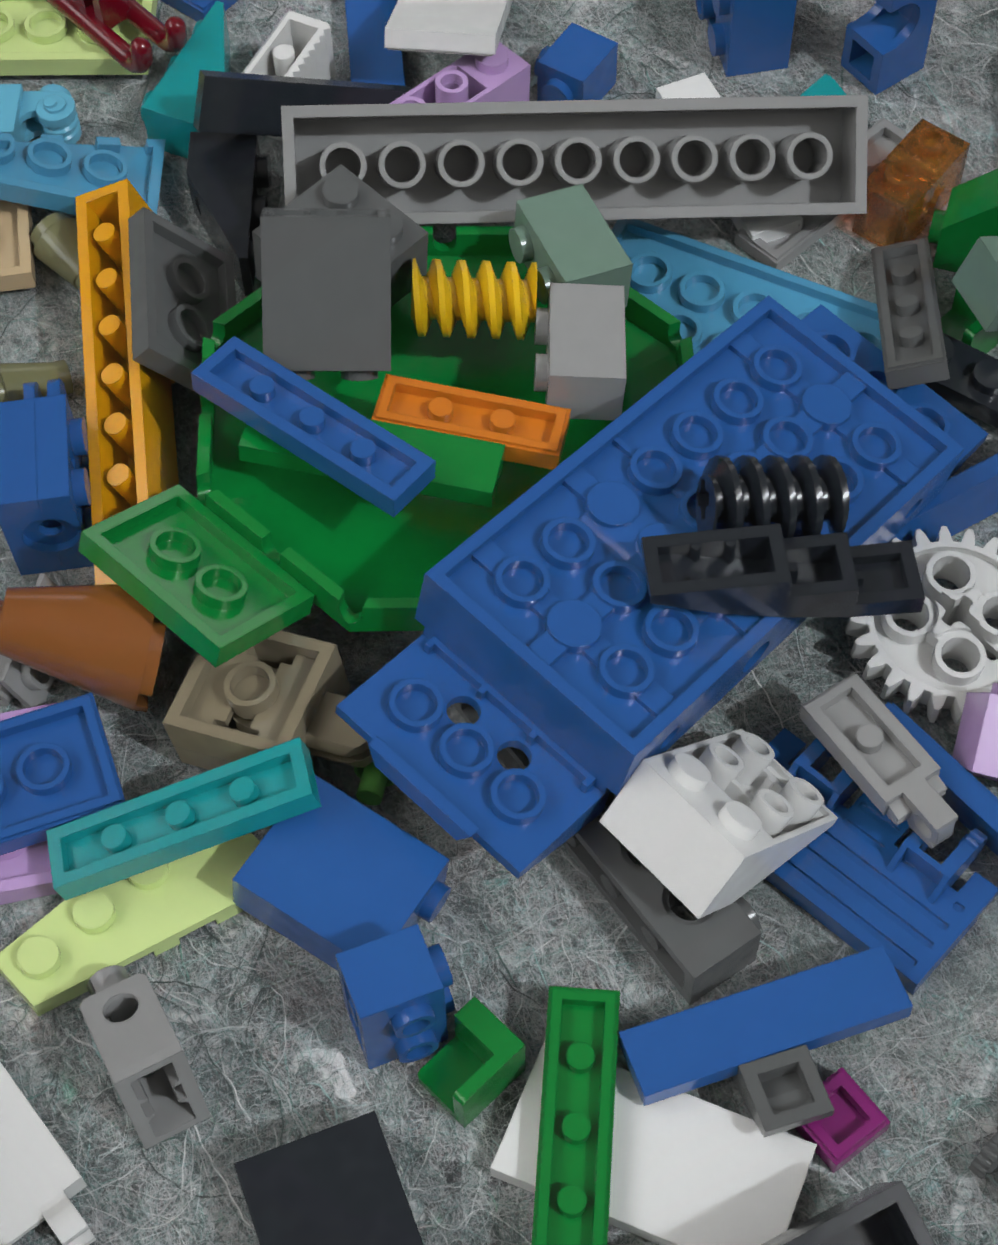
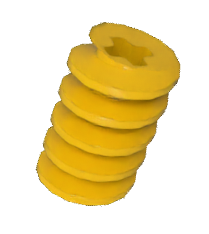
(473, 298)

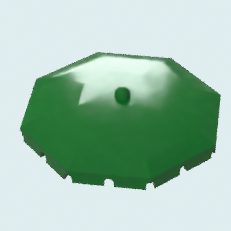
(339, 545)

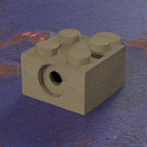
(263, 699)

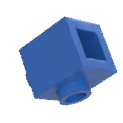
(576, 66)

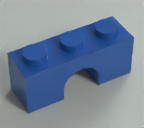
(888, 42)

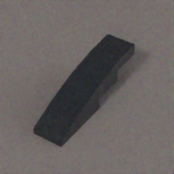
(775, 576)

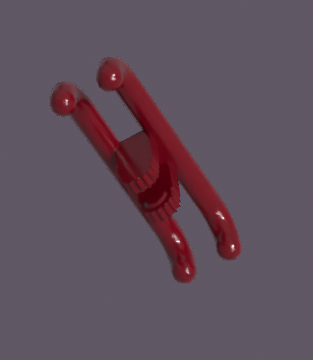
(98, 17)

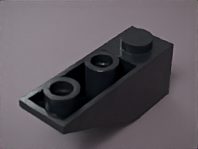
(225, 191)

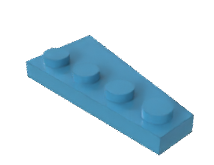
(54, 173)

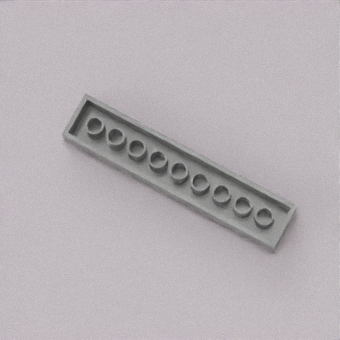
(628, 153)

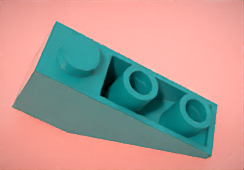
(171, 105)

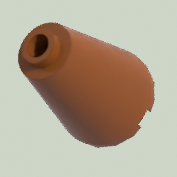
(86, 638)

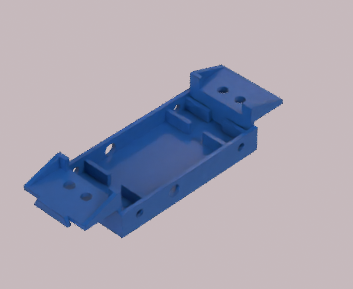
(550, 600)

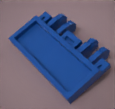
(870, 887)

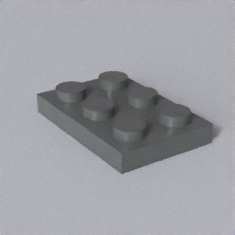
(175, 294)

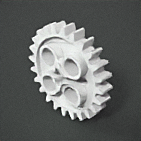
(914, 659)

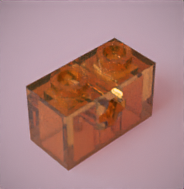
(911, 185)

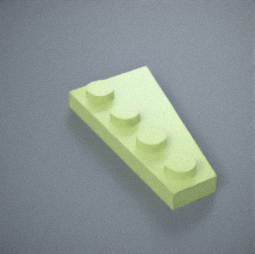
(123, 923)

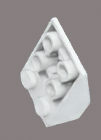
(716, 818)

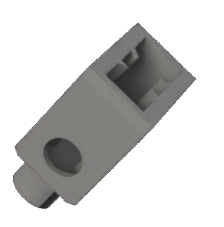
(135, 1041)

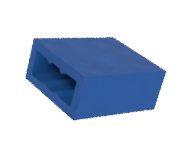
(340, 877)

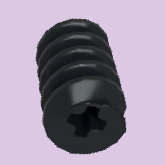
(773, 493)

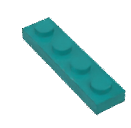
(182, 819)

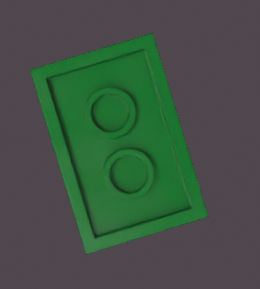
(196, 574)

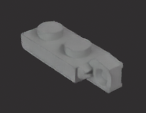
(881, 757)

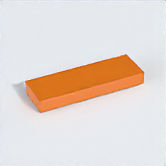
(530, 430)

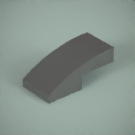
(783, 1091)

